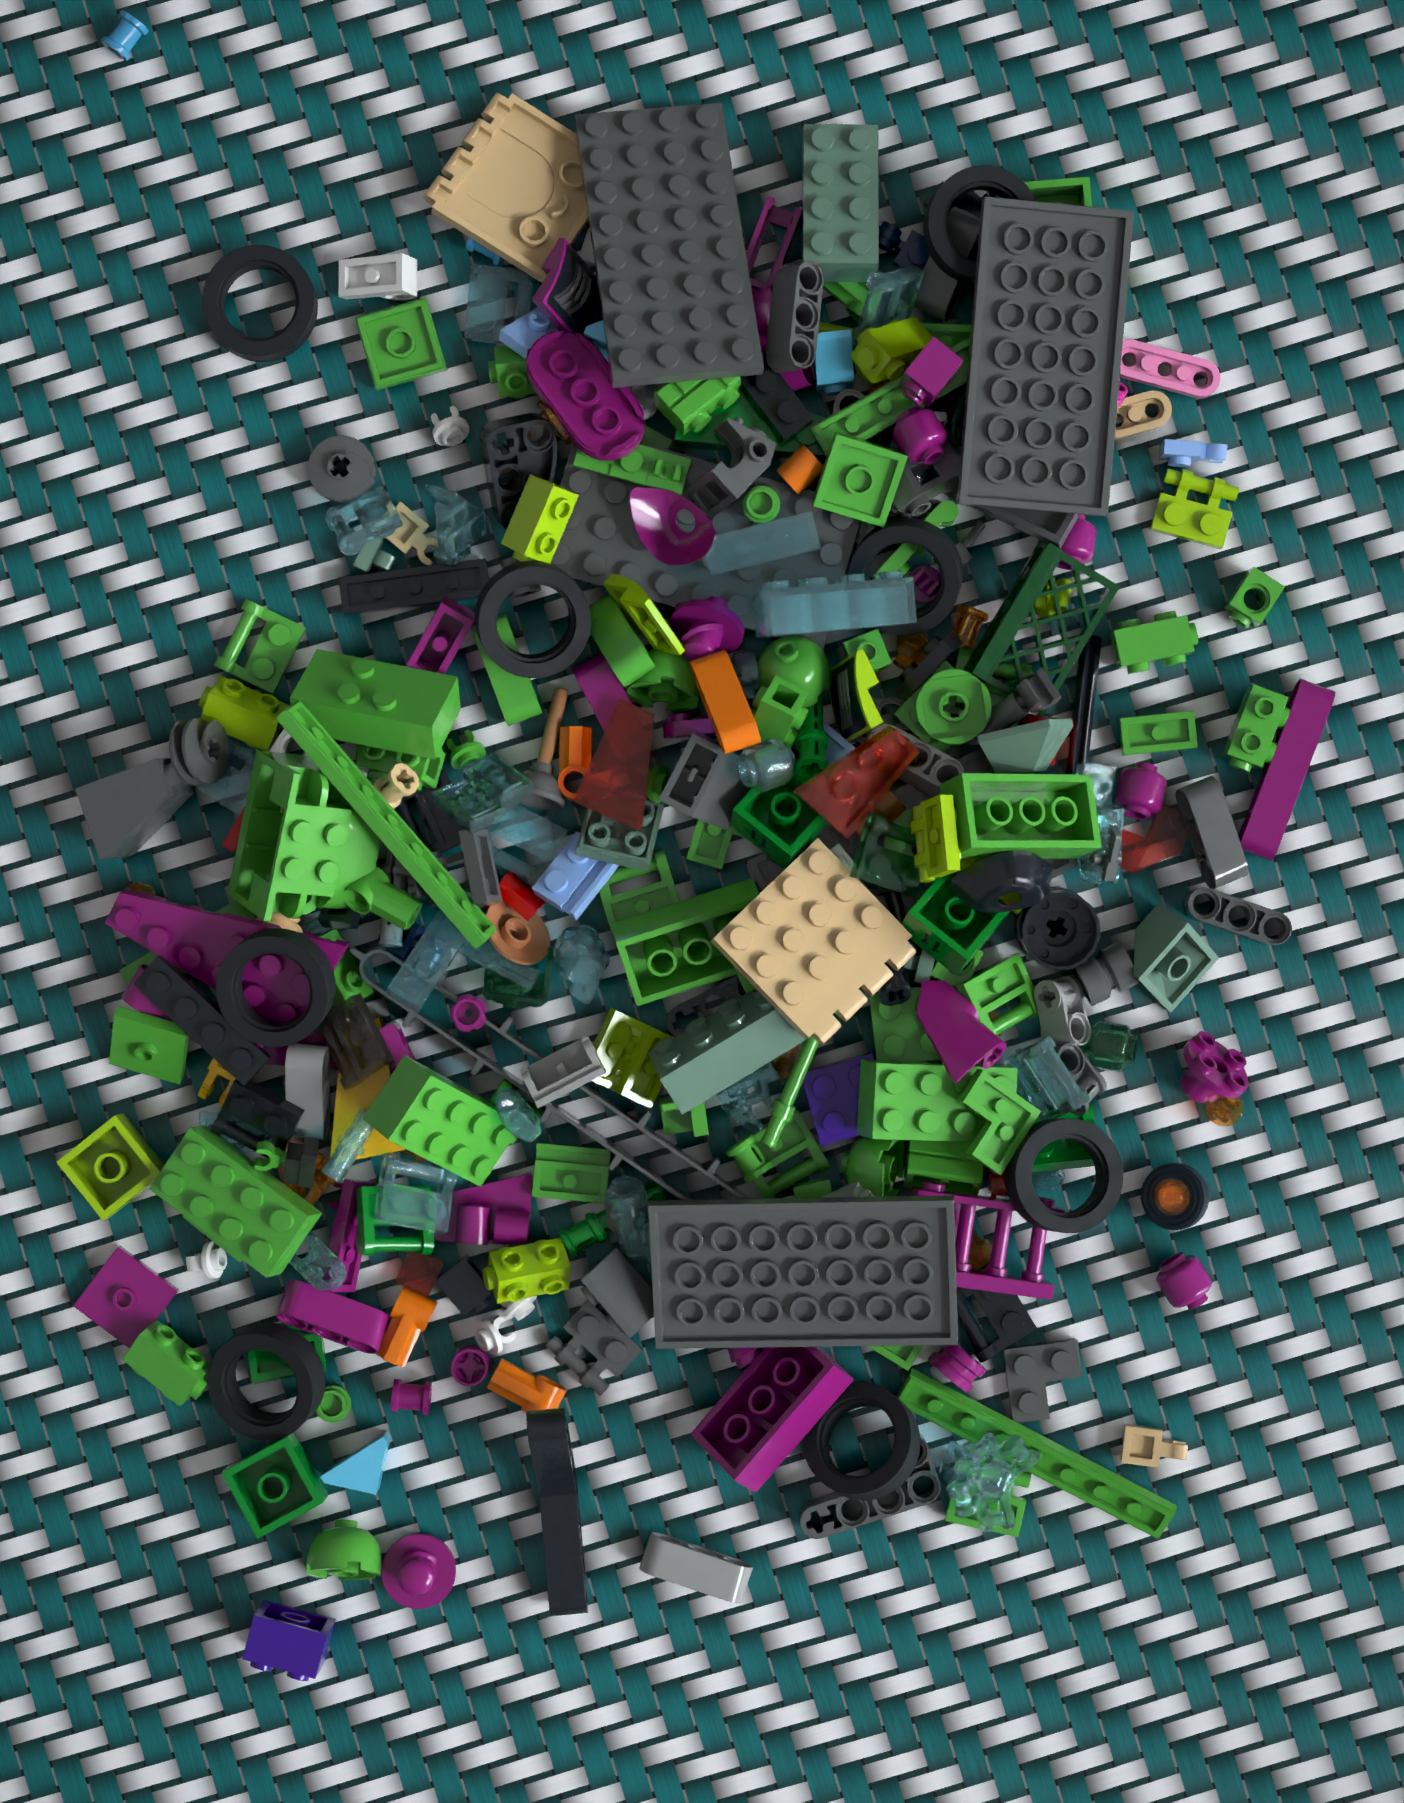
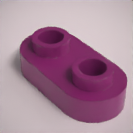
(683, 726)

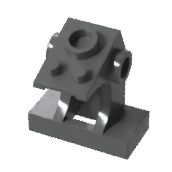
(725, 485)
(914, 499)
(479, 868)

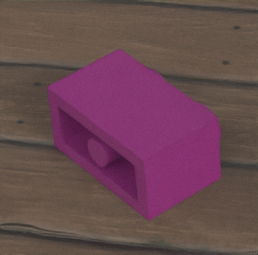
(929, 373)
(442, 637)

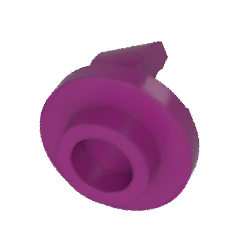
(926, 583)

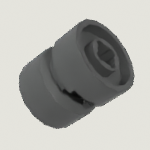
(1107, 972)

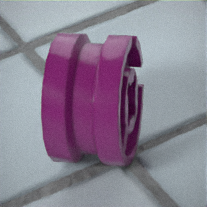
(957, 1366)

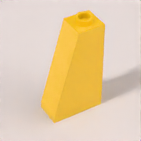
(362, 1095)

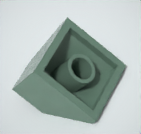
(1025, 747)
(1169, 956)

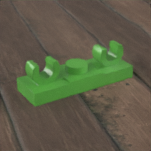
(642, 467)

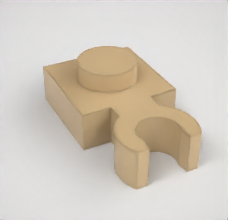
(411, 534)

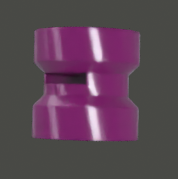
(468, 1371)

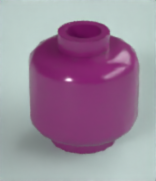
(920, 435)
(1079, 542)
(1140, 791)
(1184, 1281)

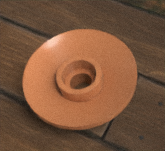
(517, 938)

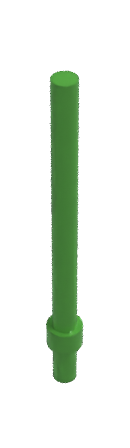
(783, 1109)

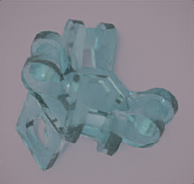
(987, 1476)

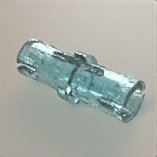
(349, 1147)

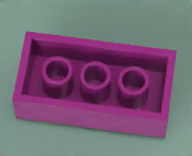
(770, 1411)

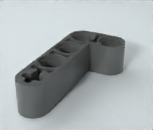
(871, 1510)

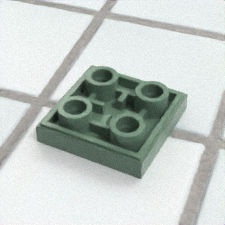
(617, 843)

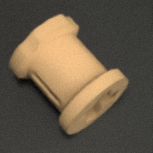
(394, 784)

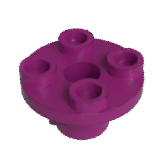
(706, 627)
(1212, 1070)
(418, 1570)

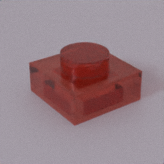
(419, 1272)

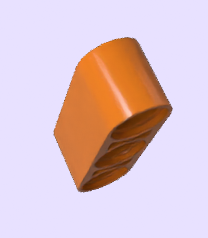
(725, 702)

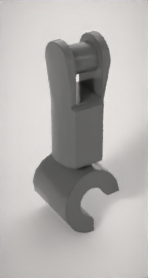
(1034, 694)

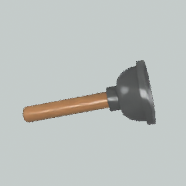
(545, 790)

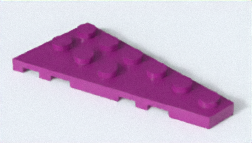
(203, 939)

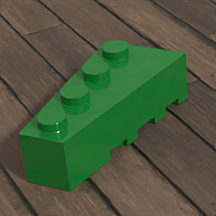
(708, 440)

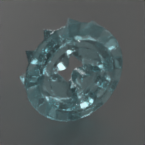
(517, 1115)

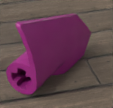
(956, 1030)
(491, 1213)

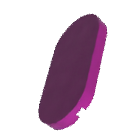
(578, 390)

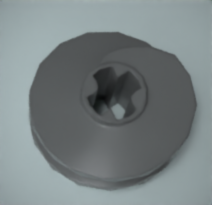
(347, 450)
(199, 751)

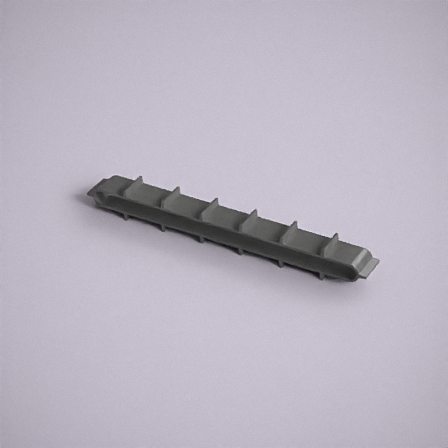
(412, 1016)

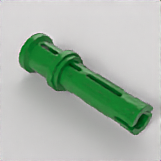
(812, 743)
(594, 1226)

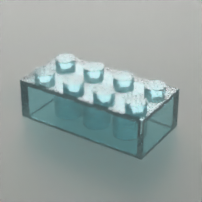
(836, 606)

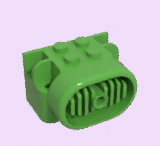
(298, 841)

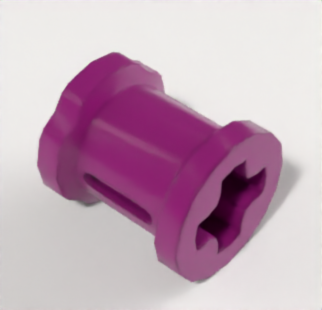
(411, 1397)

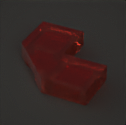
(1164, 839)

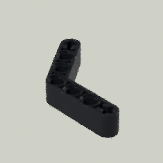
(559, 1509)

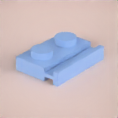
(572, 880)

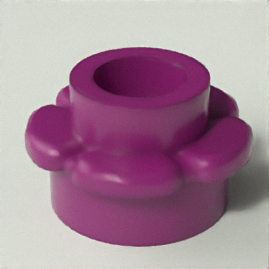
(478, 1009)

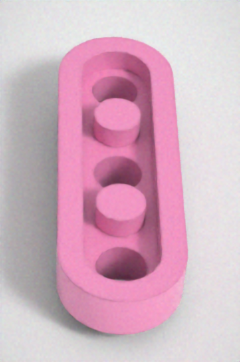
(1181, 367)

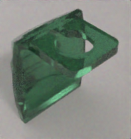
(514, 995)

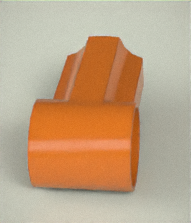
(801, 470)
(574, 754)
(408, 1319)
(525, 1388)

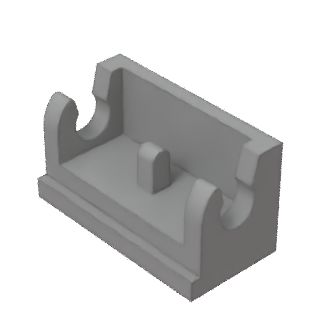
(562, 1071)

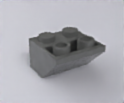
(705, 782)
(621, 1291)

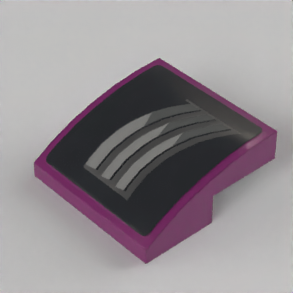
(569, 291)

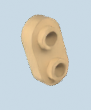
(1134, 416)

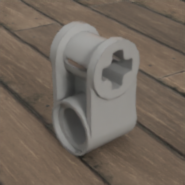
(1062, 1015)

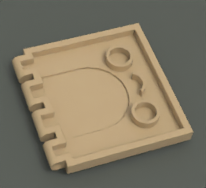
(515, 186)
(815, 943)

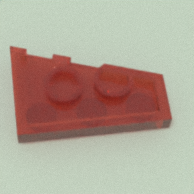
(620, 768)
(858, 781)

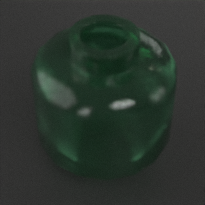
(1111, 1046)

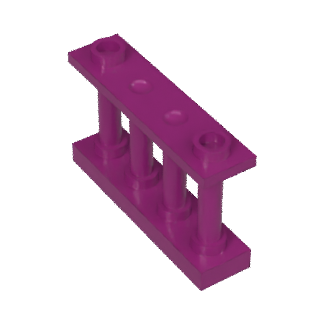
(995, 1276)

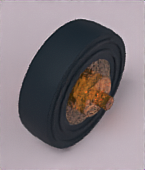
(1175, 1196)

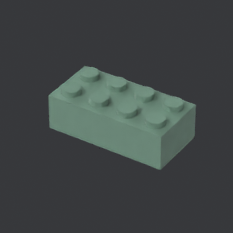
(840, 200)
(722, 1049)

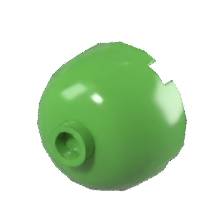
(798, 662)
(666, 683)
(875, 1164)
(344, 1553)

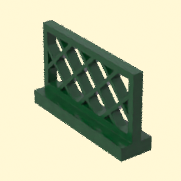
(1020, 603)

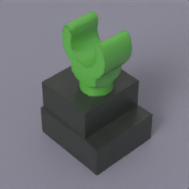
(298, 1160)

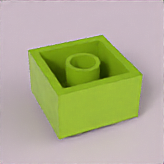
(112, 1166)

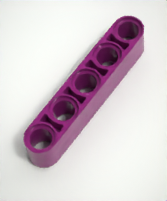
(1286, 772)

